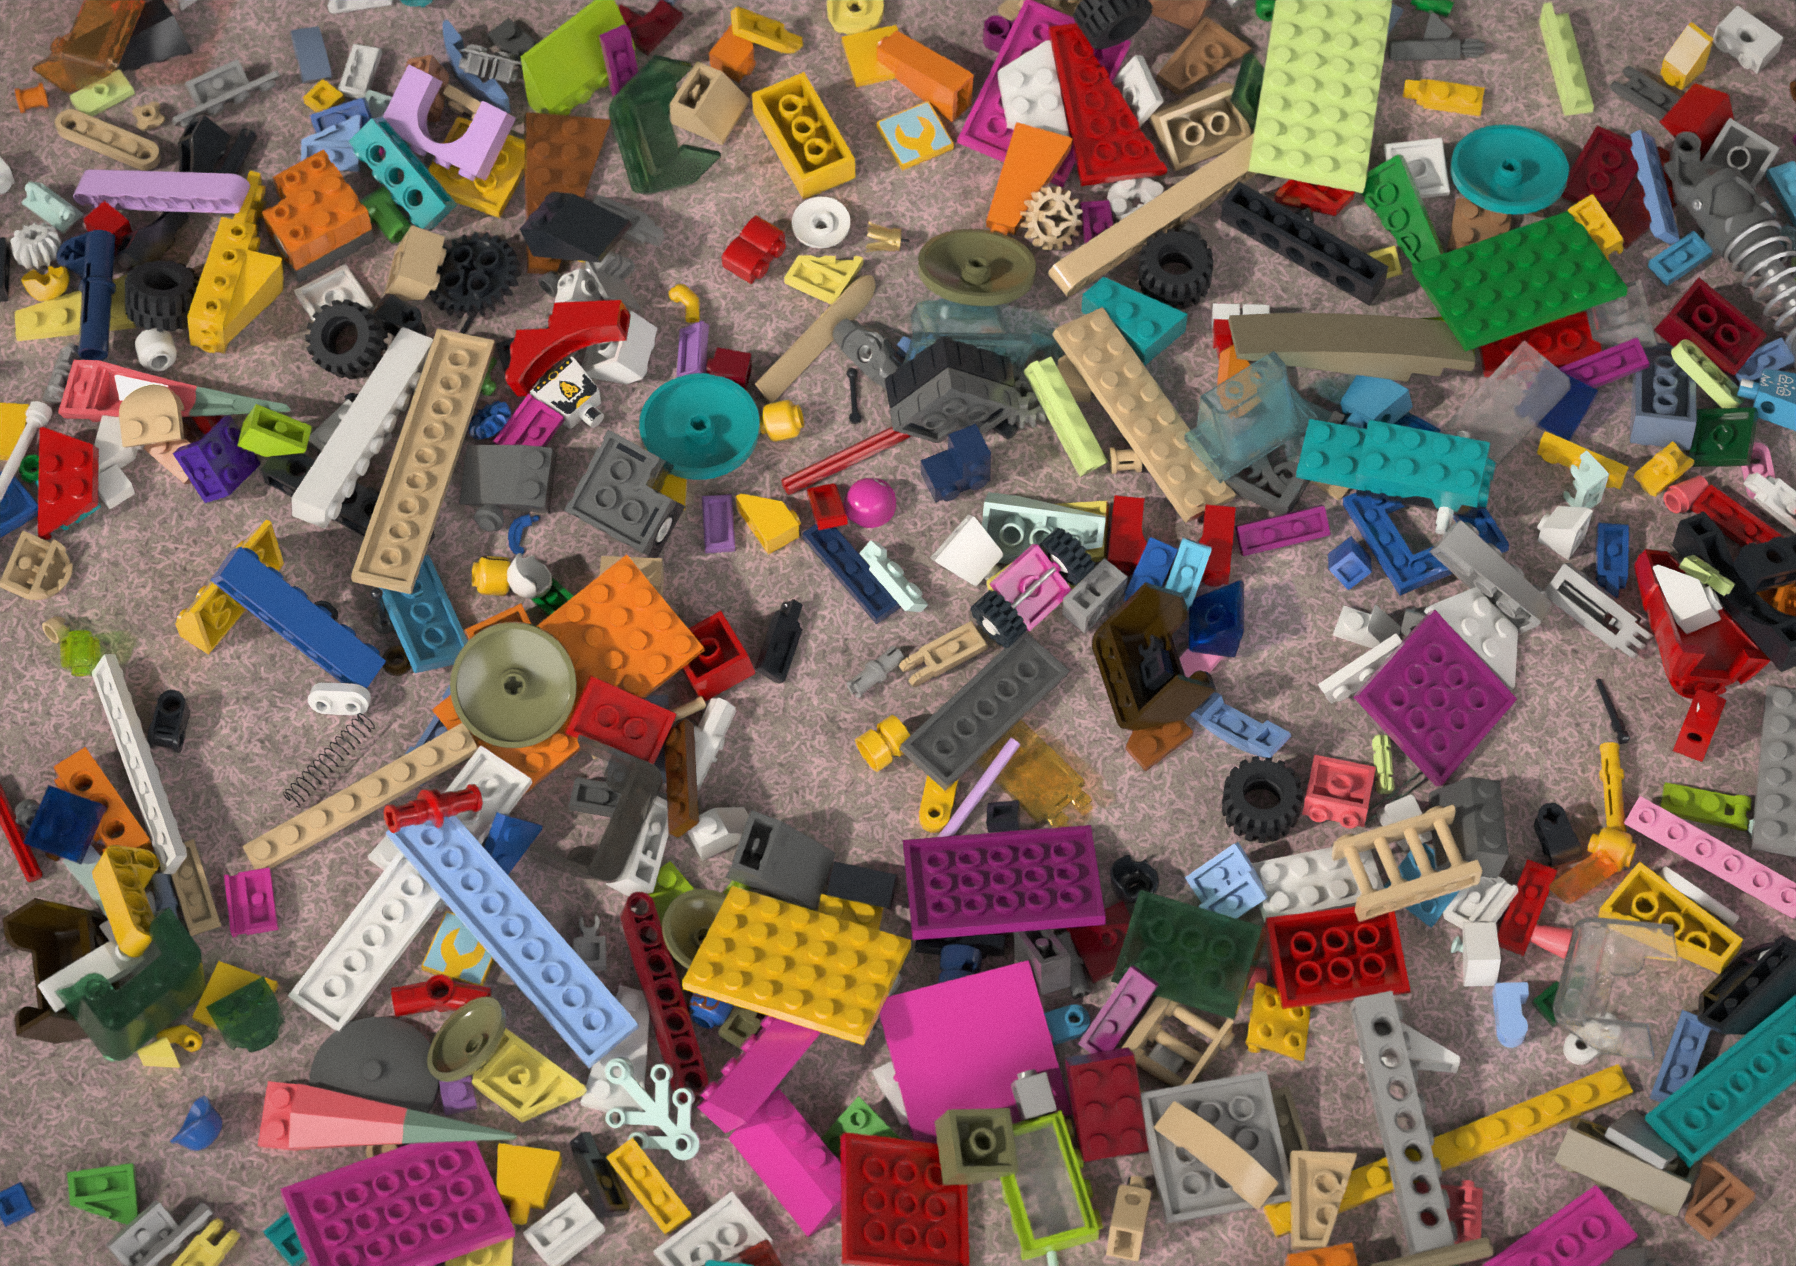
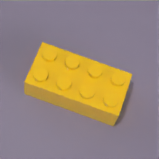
(803, 135)

